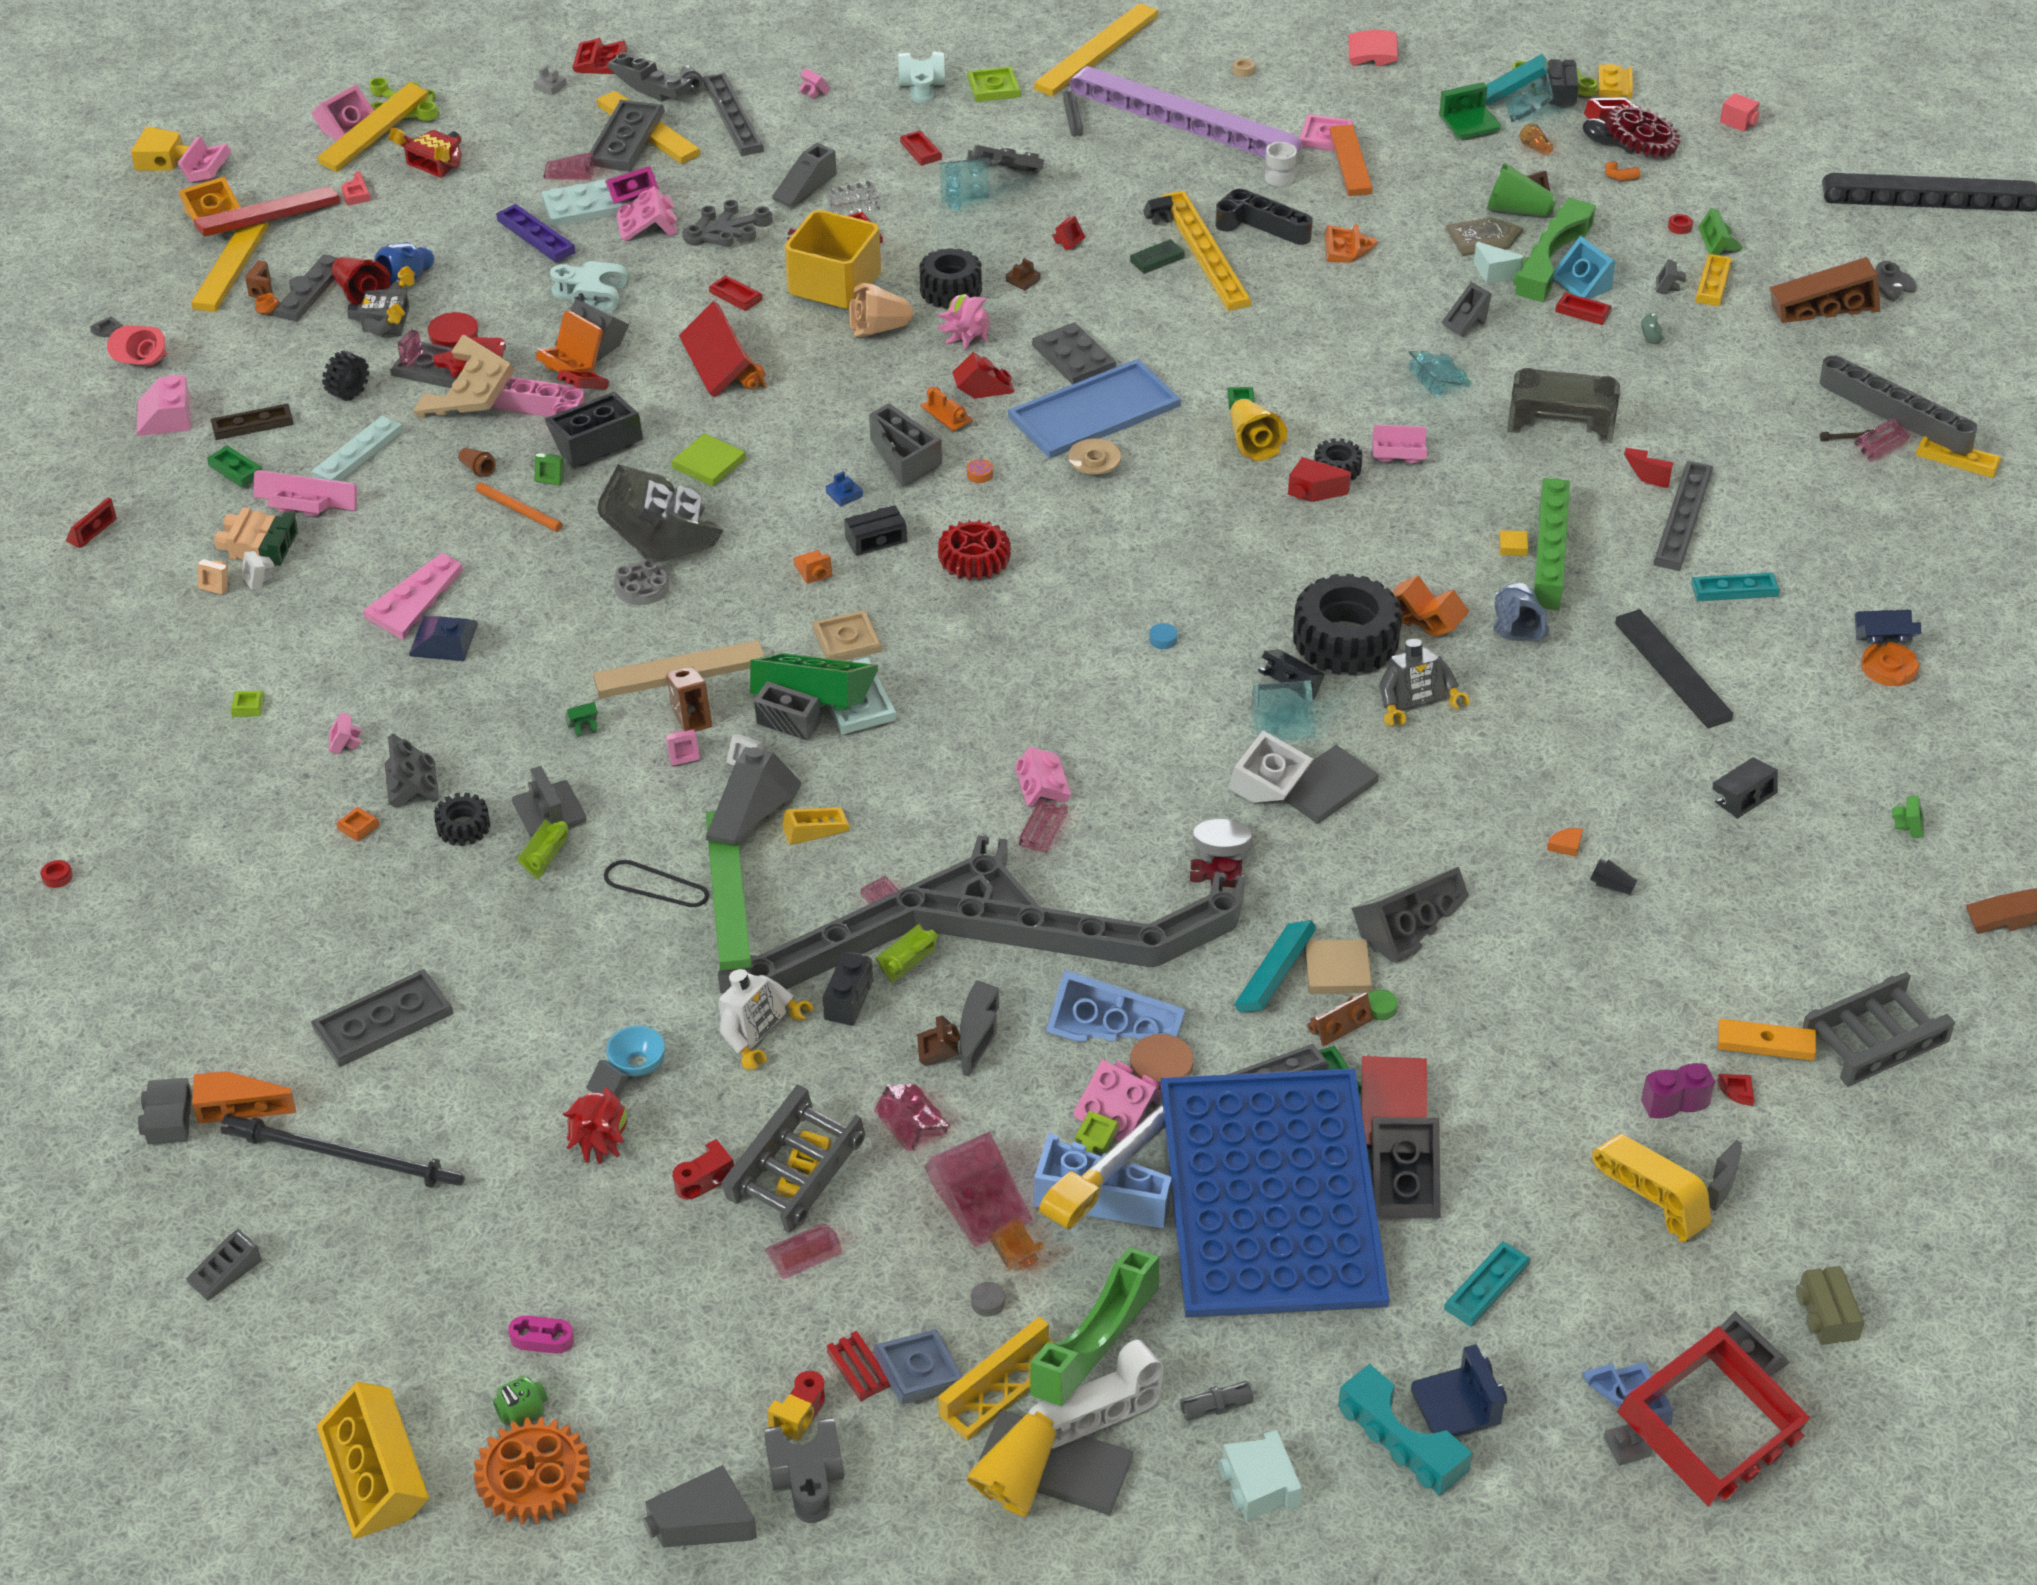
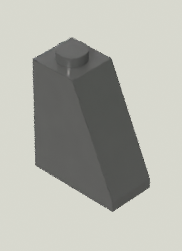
(700, 1512)

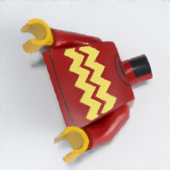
(430, 152)

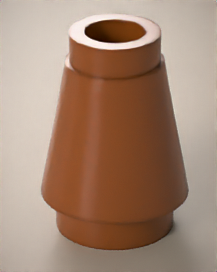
(477, 461)

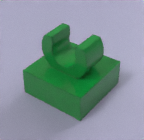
(582, 715)

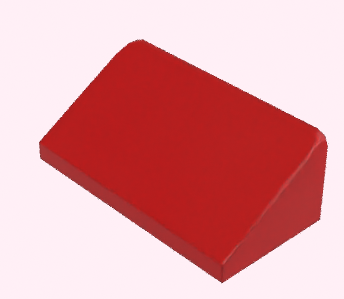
(92, 524)

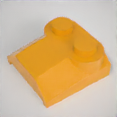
(208, 198)

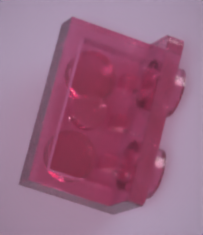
(909, 1114)

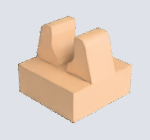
(213, 576)

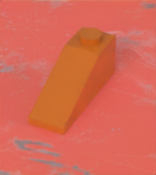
(238, 1095)

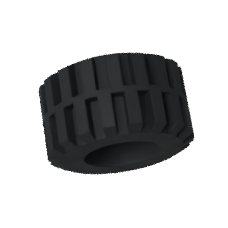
(949, 274)

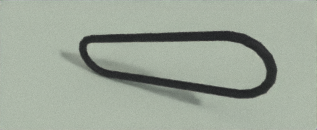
(660, 897)

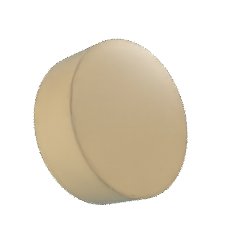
(1243, 67)

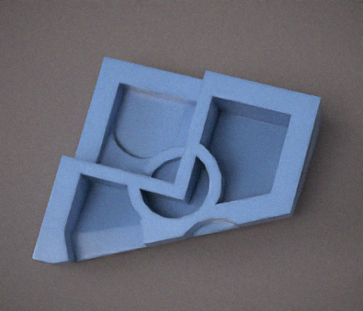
(1618, 1383)

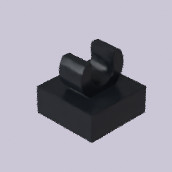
(1159, 207)

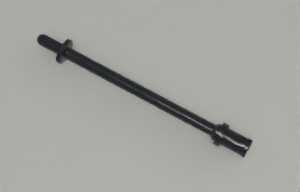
(256, 1130)

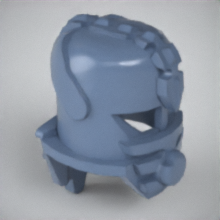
(1517, 607)

